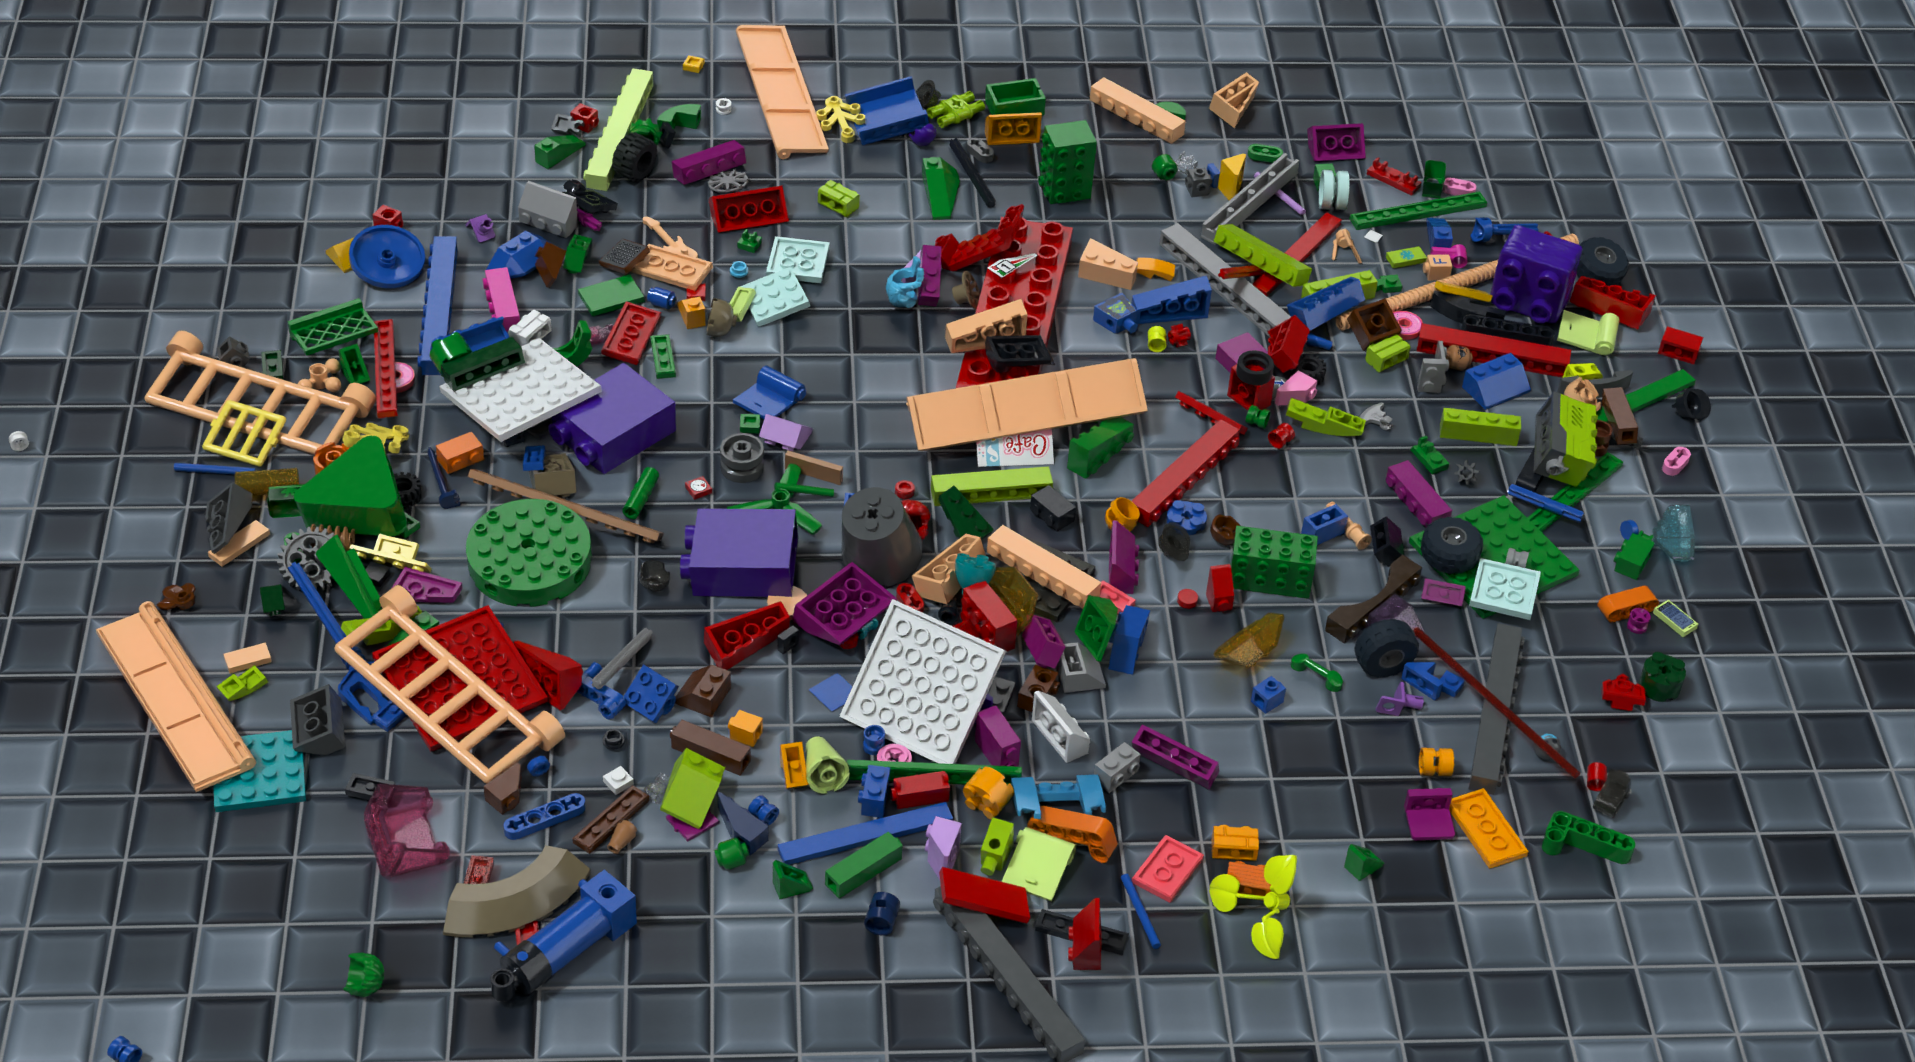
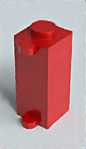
(920, 790)

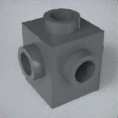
(1198, 182)
(233, 352)

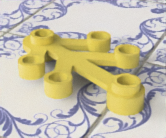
(835, 105)
(397, 433)

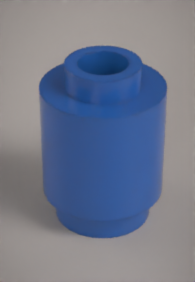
(661, 297)

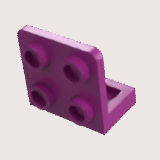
(1429, 813)

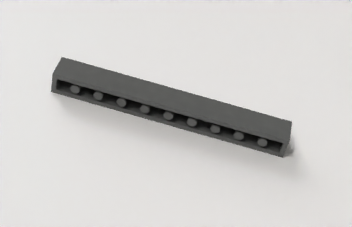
(1493, 724)
(1015, 980)

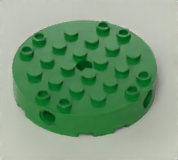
(529, 552)

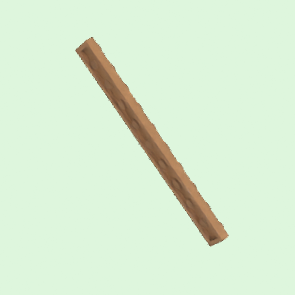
(593, 516)

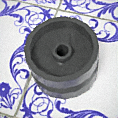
(742, 458)

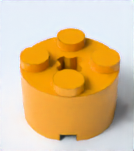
(987, 792)

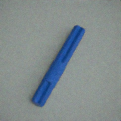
(1545, 503)

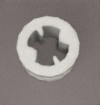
(723, 106)
(17, 436)

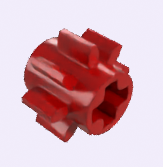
(1179, 335)

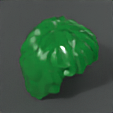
(364, 974)

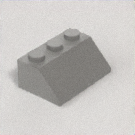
(548, 209)

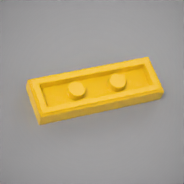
(1463, 291)

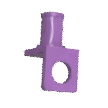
(482, 228)
(1400, 699)

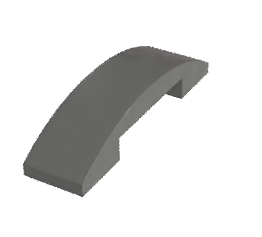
(1619, 379)

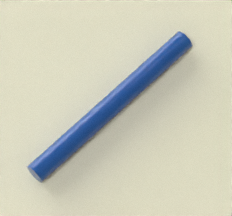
(210, 468)
(1140, 910)

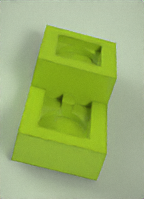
(238, 687)

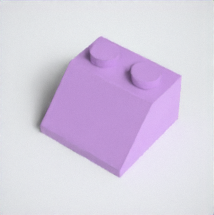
(784, 432)
(943, 843)

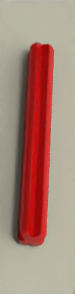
(1239, 272)

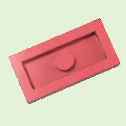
(1118, 597)

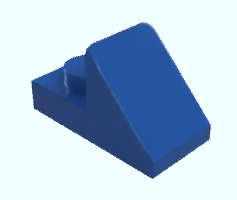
(1421, 677)

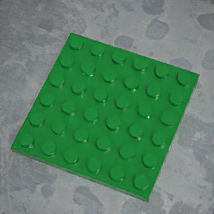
(1504, 528)

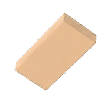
(247, 657)

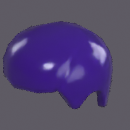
(924, 136)

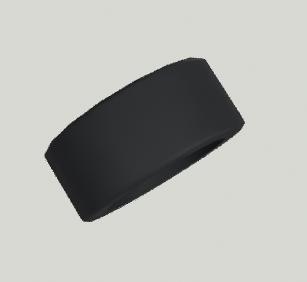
(1255, 358)

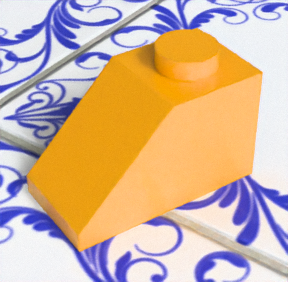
(692, 312)

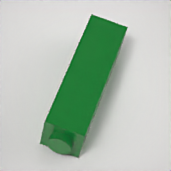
(863, 864)

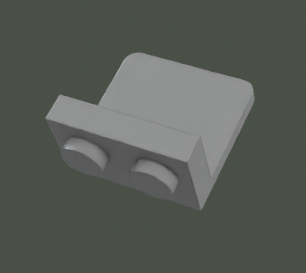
(1432, 371)

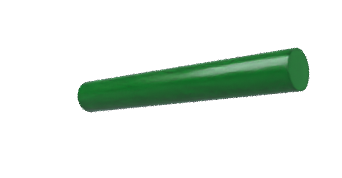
(805, 489)

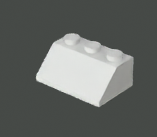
(1059, 727)

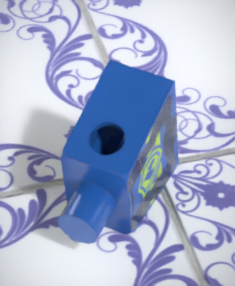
(1116, 314)

